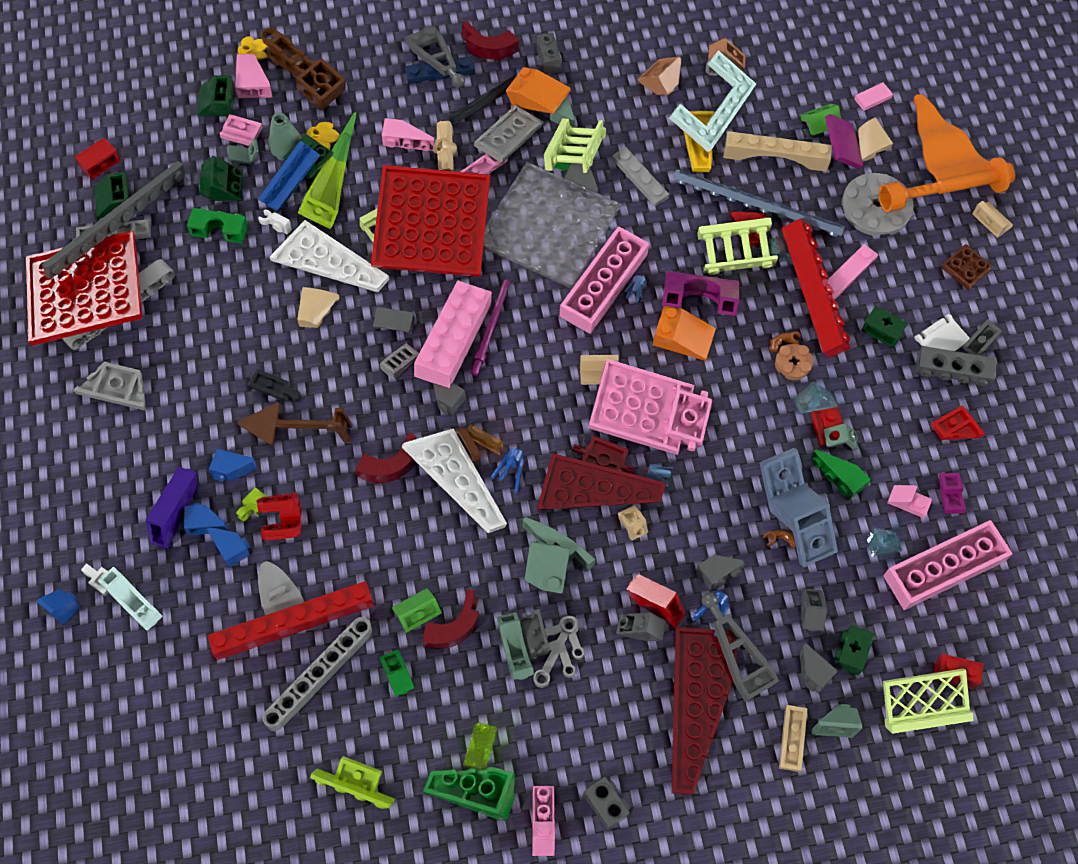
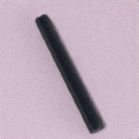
(480, 101)

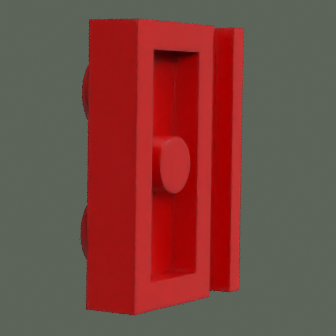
(825, 419)

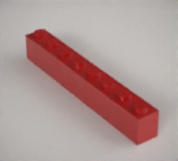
(816, 288)
(290, 620)

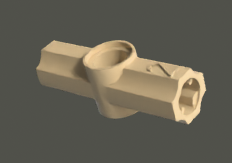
(444, 146)

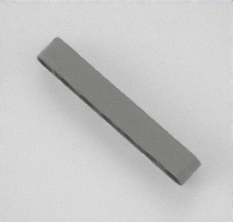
(150, 281)
(315, 683)

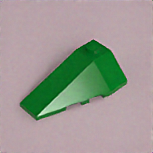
(482, 791)

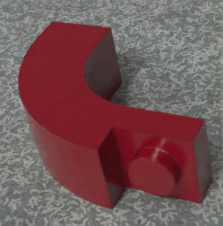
(489, 47)
(388, 469)
(451, 634)

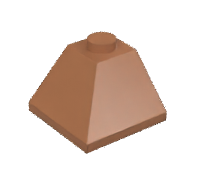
(662, 76)

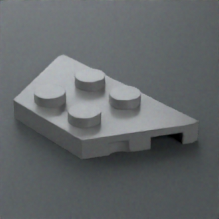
(115, 385)

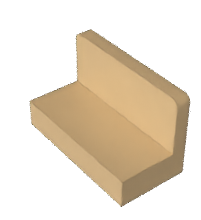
(992, 218)
(592, 368)

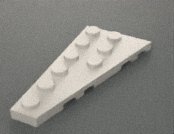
(322, 255)
(453, 470)

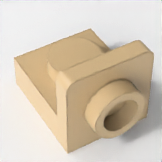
(633, 522)

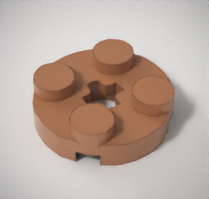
(787, 368)

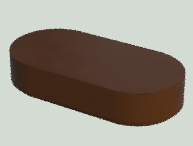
(468, 444)

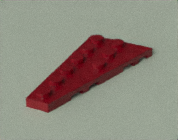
(584, 484)

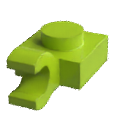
(250, 505)

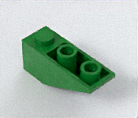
(843, 474)

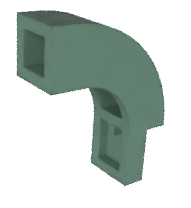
(514, 646)

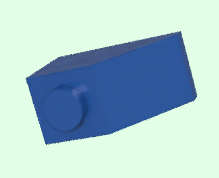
(230, 465)
(199, 518)
(230, 545)
(60, 605)

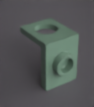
(242, 154)
(847, 436)

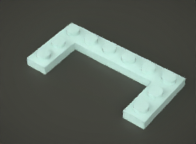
(710, 134)

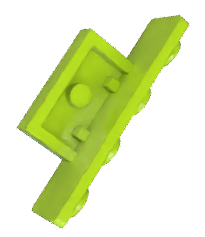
(355, 779)

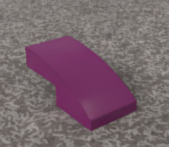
(951, 493)

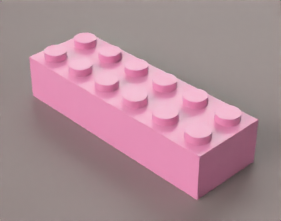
(604, 280)
(453, 334)
(947, 564)

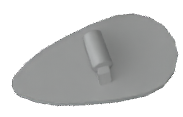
(276, 589)

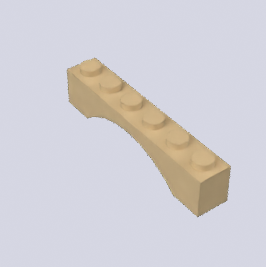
(810, 154)

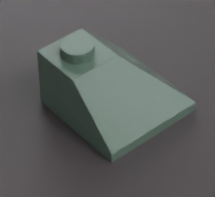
(547, 566)
(839, 722)

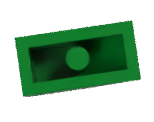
(396, 672)

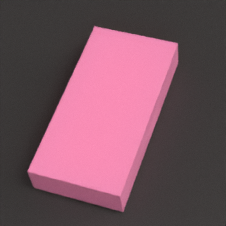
(873, 96)

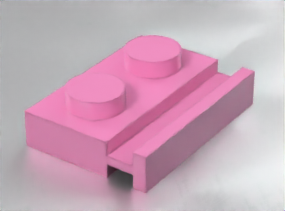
(240, 130)

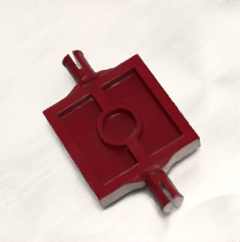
(605, 454)

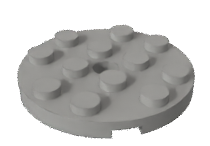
(867, 217)

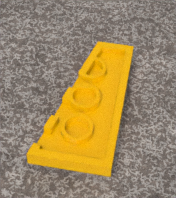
(699, 157)

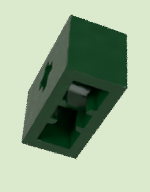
(884, 326)
(861, 641)

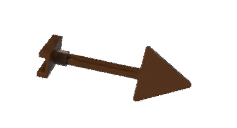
(265, 422)

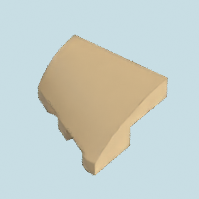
(872, 139)
(314, 306)

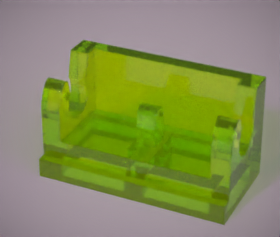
(480, 746)

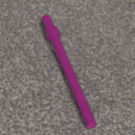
(480, 356)

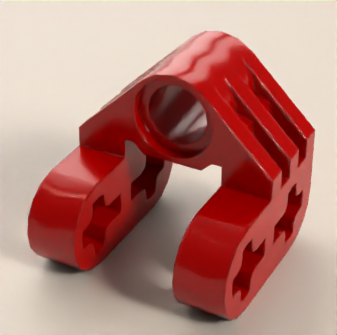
(290, 515)

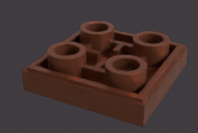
(966, 267)

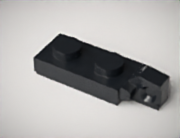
(274, 386)

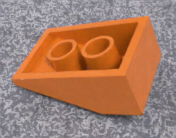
(536, 91)
(683, 333)

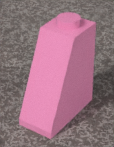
(250, 78)

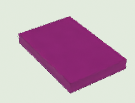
(844, 141)

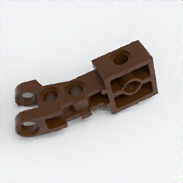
(313, 79)

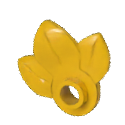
(252, 46)
(324, 134)

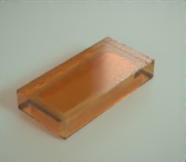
(485, 439)

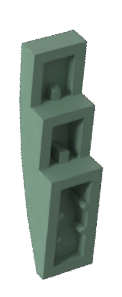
(548, 535)

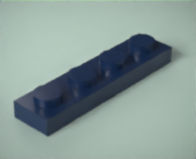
(426, 72)

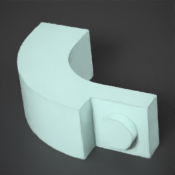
(130, 598)

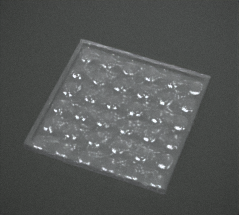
(549, 224)

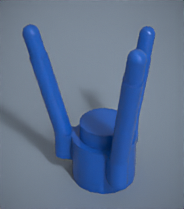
(512, 459)
(722, 604)

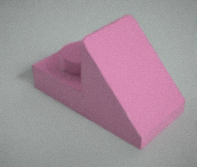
(907, 499)

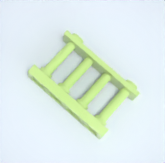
(562, 137)
(742, 229)

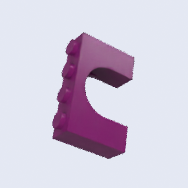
(722, 291)

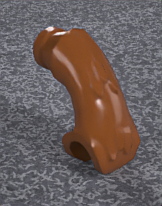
(776, 341)
(780, 534)

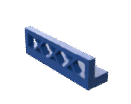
(289, 176)

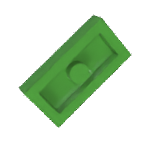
(816, 118)
(417, 610)

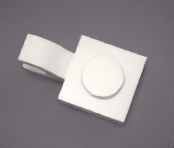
(278, 222)
(95, 576)

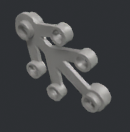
(558, 648)

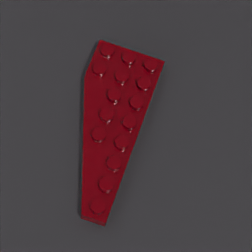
(700, 694)

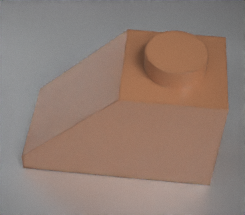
(729, 51)

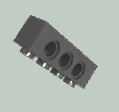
(984, 365)

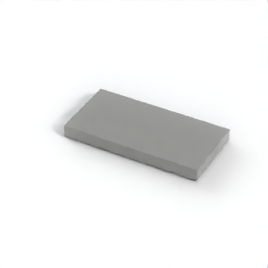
(508, 133)

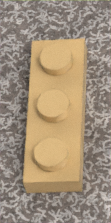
(793, 738)

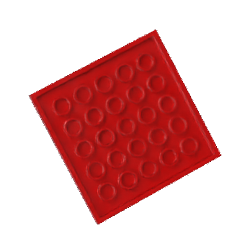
(431, 221)
(86, 295)

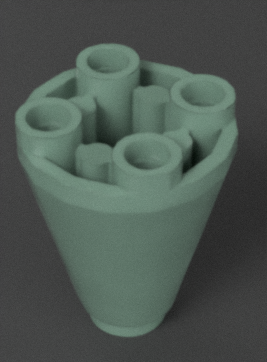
(282, 136)

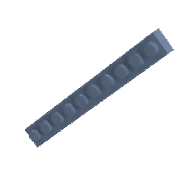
(751, 200)

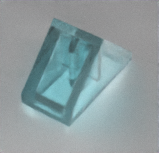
(776, 247)
(814, 399)
(883, 542)

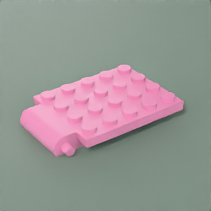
(649, 408)

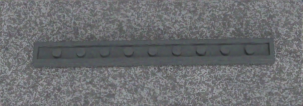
(113, 220)

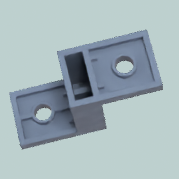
(798, 507)

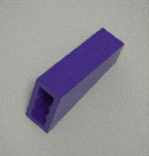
(170, 507)

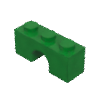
(204, 221)

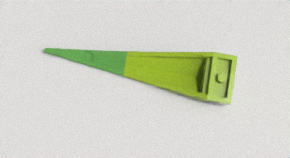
(324, 194)

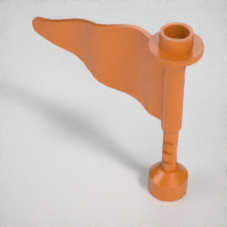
(949, 158)

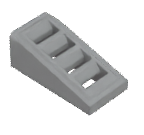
(395, 372)

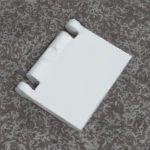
(943, 335)

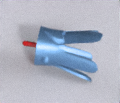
(638, 284)
(655, 471)

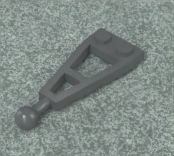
(429, 36)
(755, 681)

